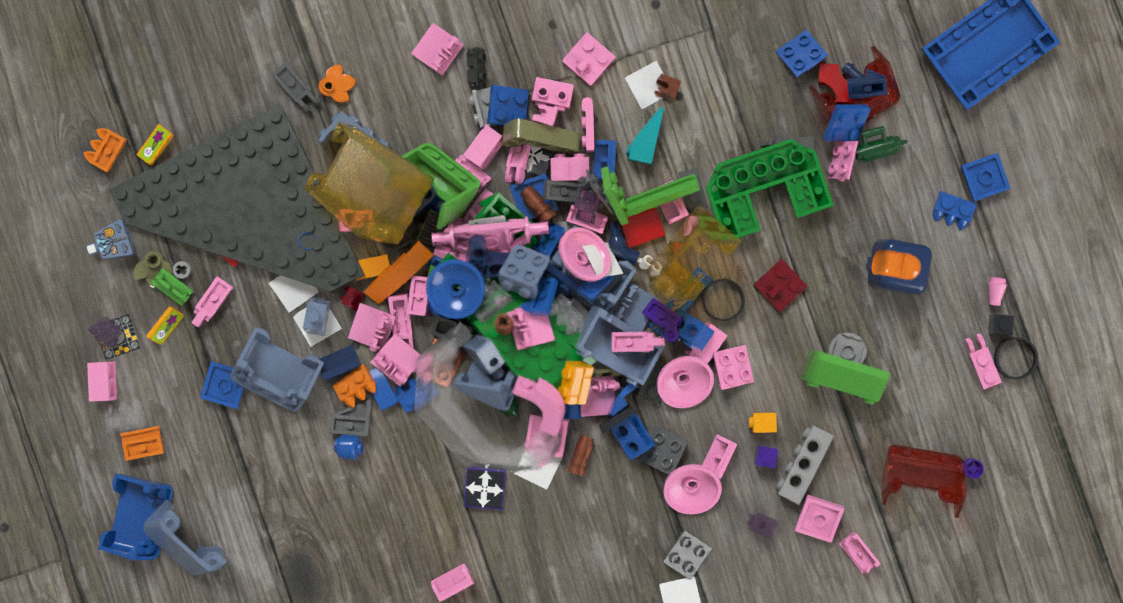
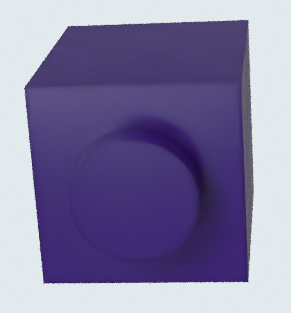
(765, 456)

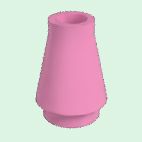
(996, 290)

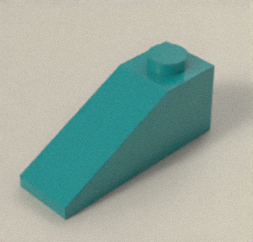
(644, 143)

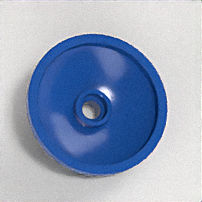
(441, 288)

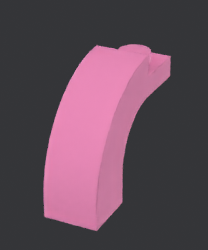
(546, 398)

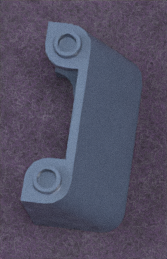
(610, 294)
(597, 343)
(275, 372)
(486, 388)
(161, 529)

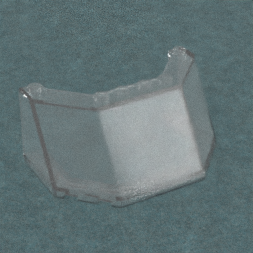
(453, 426)

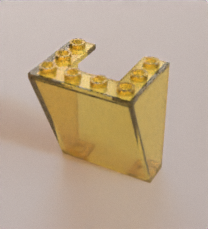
(370, 187)
(668, 276)

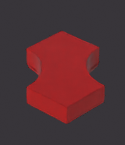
(831, 77)

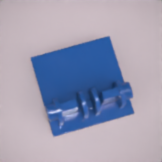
(801, 53)
(549, 241)

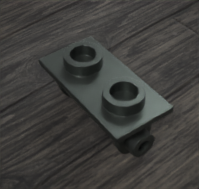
(477, 58)

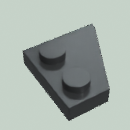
(352, 420)

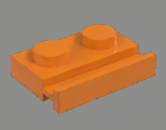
(142, 443)

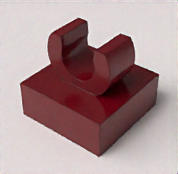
(352, 298)

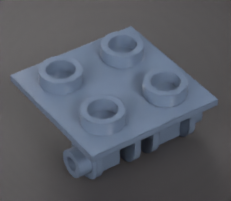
(631, 305)

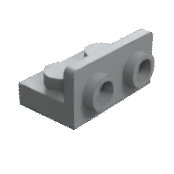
(480, 100)

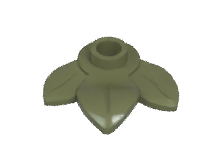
(147, 270)

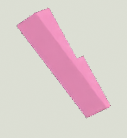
(402, 325)

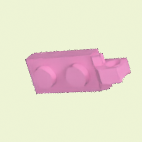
(211, 301)
(635, 341)

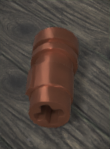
(535, 202)
(501, 329)
(581, 454)

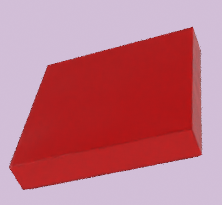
(643, 227)

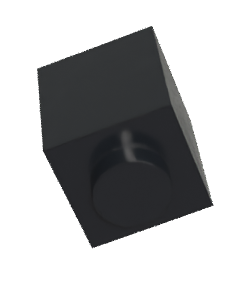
(1001, 324)

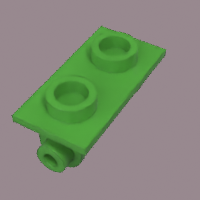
(172, 286)

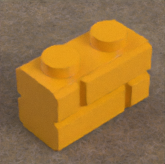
(575, 382)

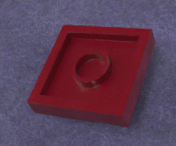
(780, 285)

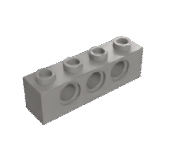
(805, 475)

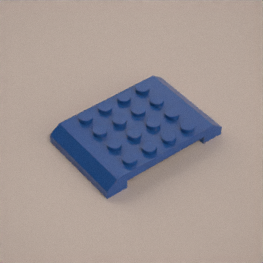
(989, 48)

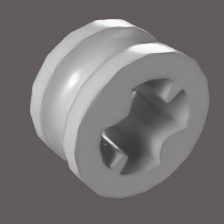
(182, 263)

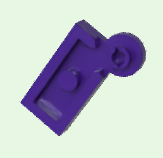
(664, 318)

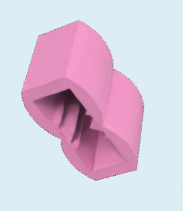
(568, 169)

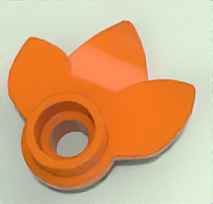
(339, 82)

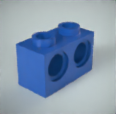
(693, 331)
(634, 435)

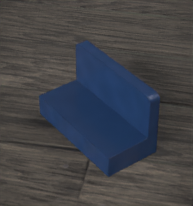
(339, 362)

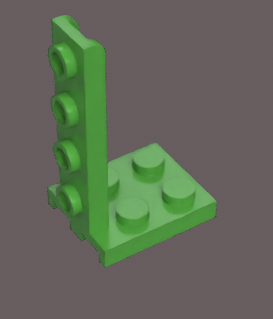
(650, 199)

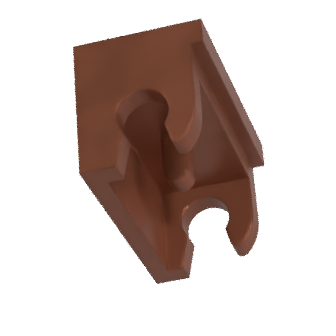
(668, 87)

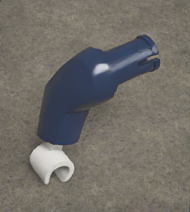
(621, 249)

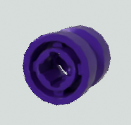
(975, 466)

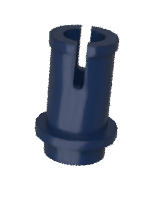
(851, 71)

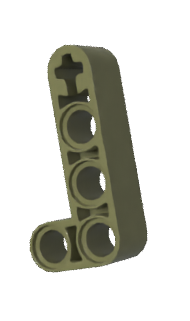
(541, 136)

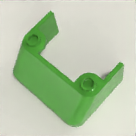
(451, 180)
(845, 376)

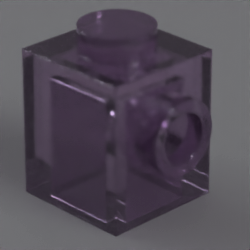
(587, 206)
(105, 332)
(762, 524)

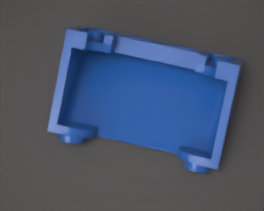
(136, 504)

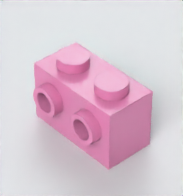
(552, 93)

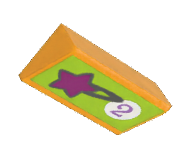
(155, 145)
(165, 325)

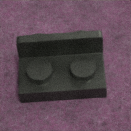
(649, 389)

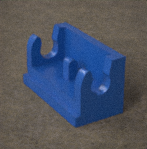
(604, 156)

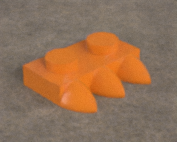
(106, 150)
(354, 384)

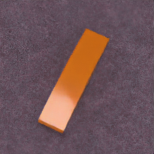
(400, 272)

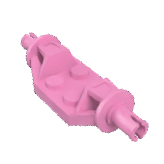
(498, 236)

